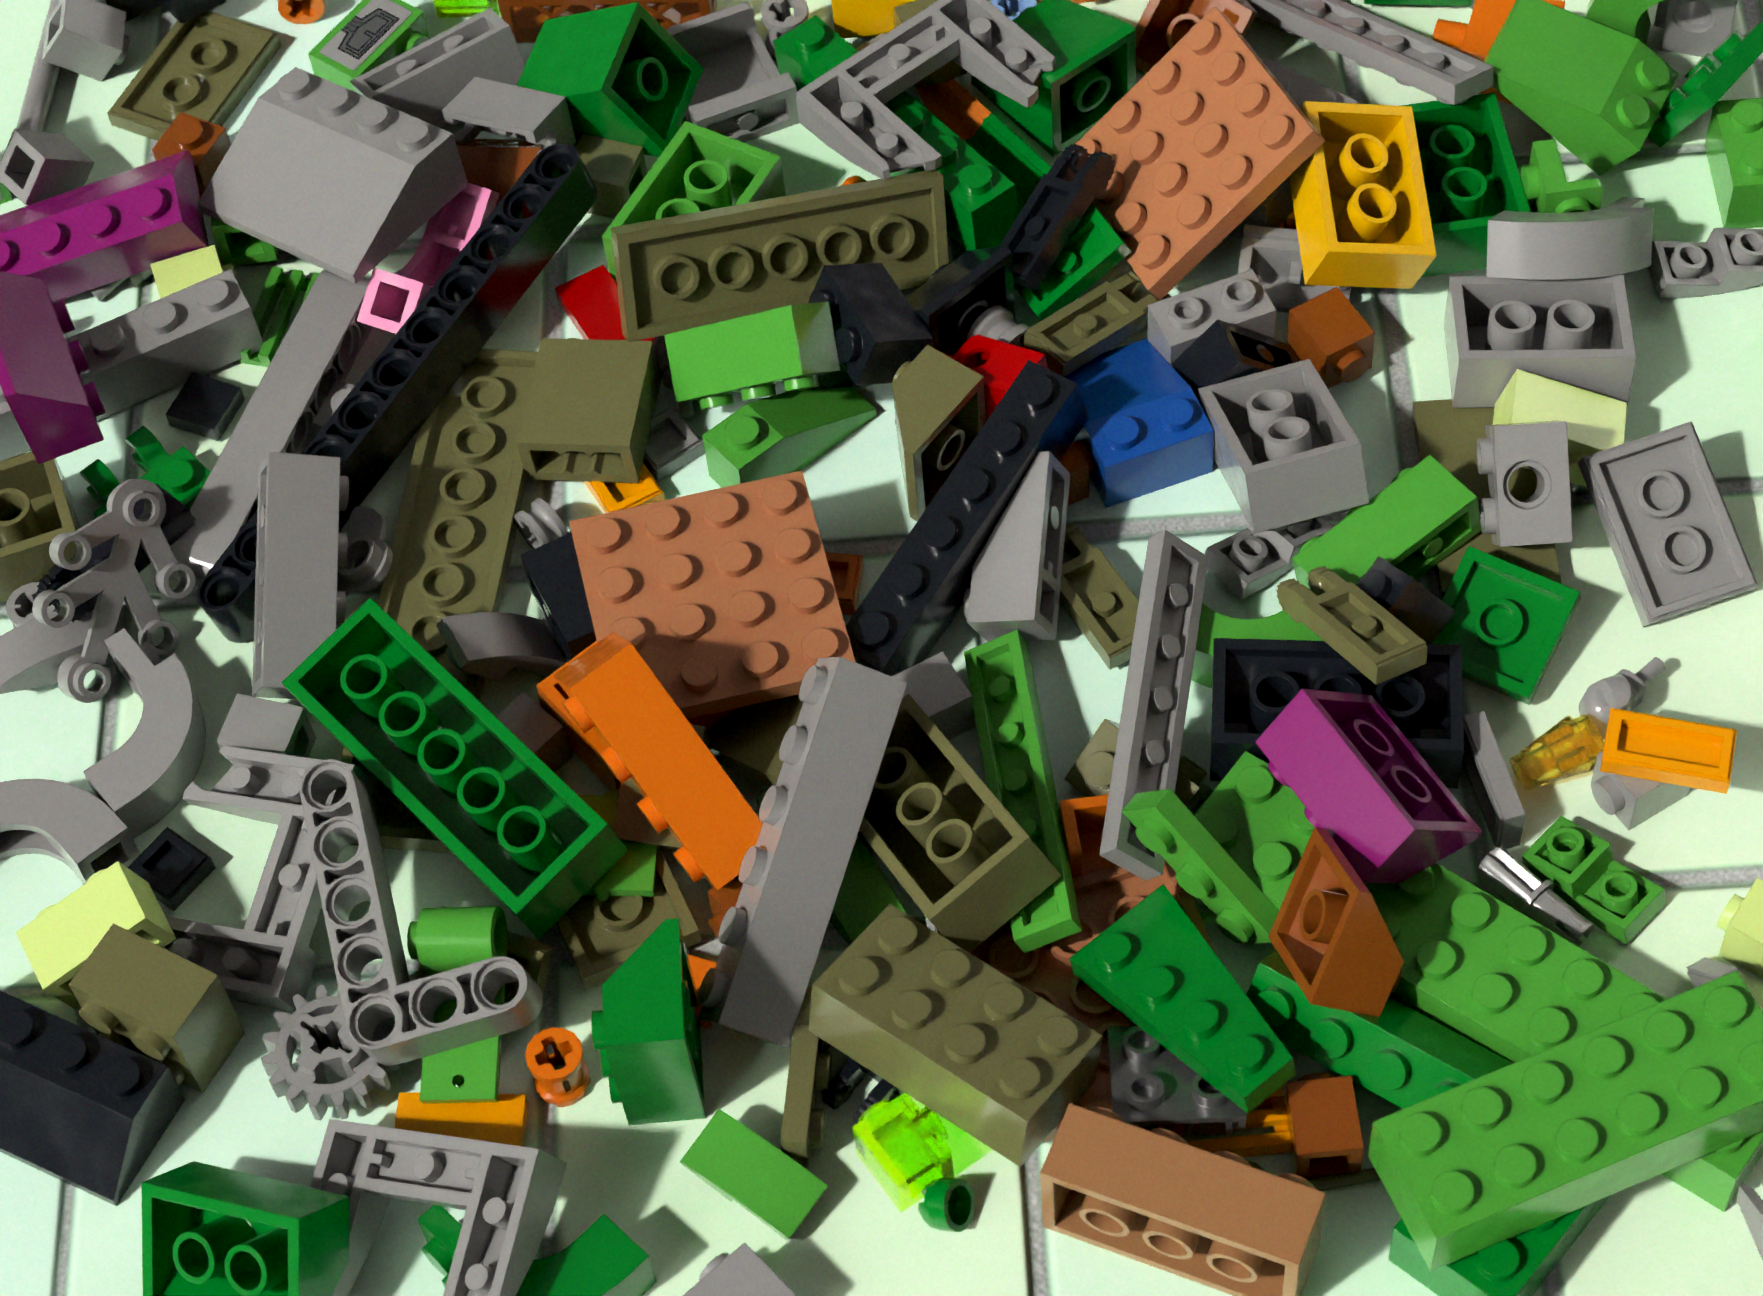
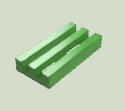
(265, 306)

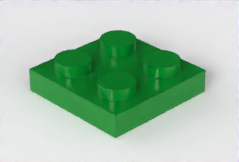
(1707, 83)
(1506, 623)

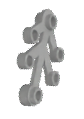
(114, 582)

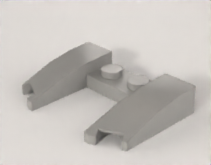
(848, 101)
(272, 953)
(501, 1187)

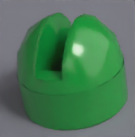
(947, 1204)

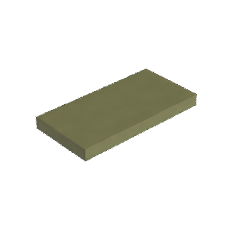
(1451, 439)

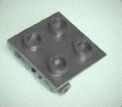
(1159, 1089)

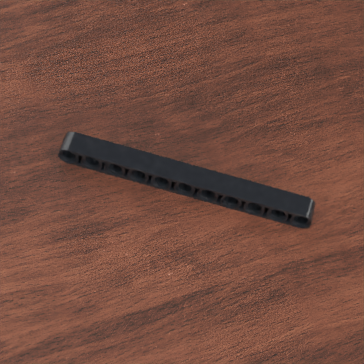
(425, 356)

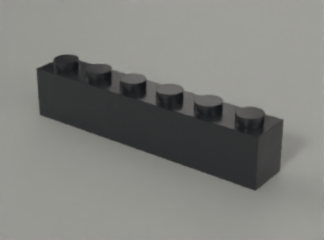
(935, 562)

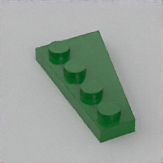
(1184, 997)

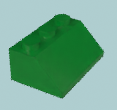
(651, 1032)
(240, 1235)

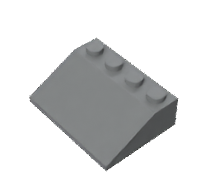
(332, 175)

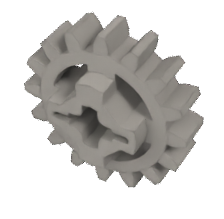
(327, 1077)

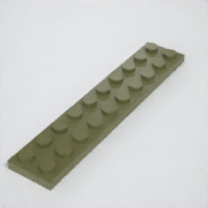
(455, 532)

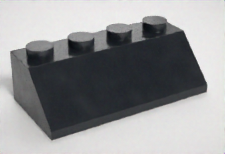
(1262, 677)
(79, 1101)

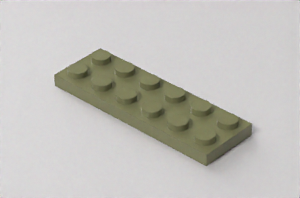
(772, 251)

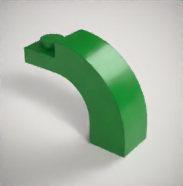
(595, 1264)

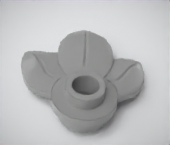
(367, 553)

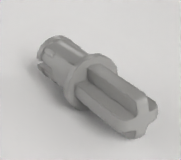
(1532, 895)

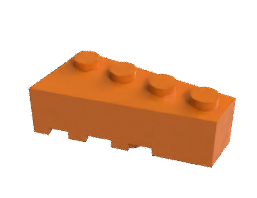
(664, 758)

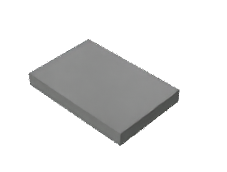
(1667, 524)

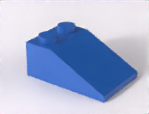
(1141, 424)

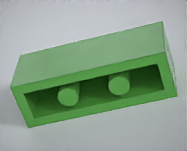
(753, 355)
(1407, 524)

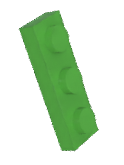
(1202, 865)

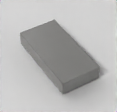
(1492, 782)

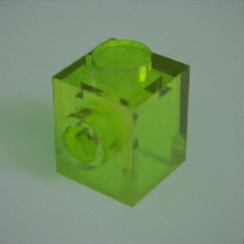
(903, 1148)

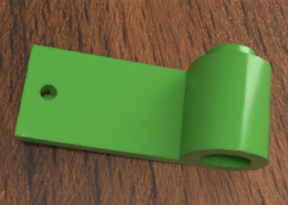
(441, 942)

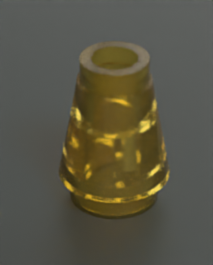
(1559, 753)

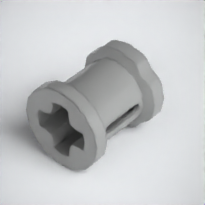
(778, 19)

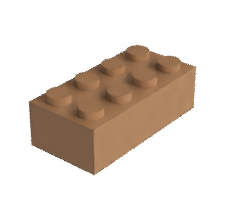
(1180, 1206)

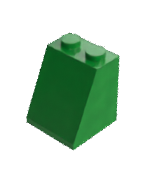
(1090, 72)
(617, 73)

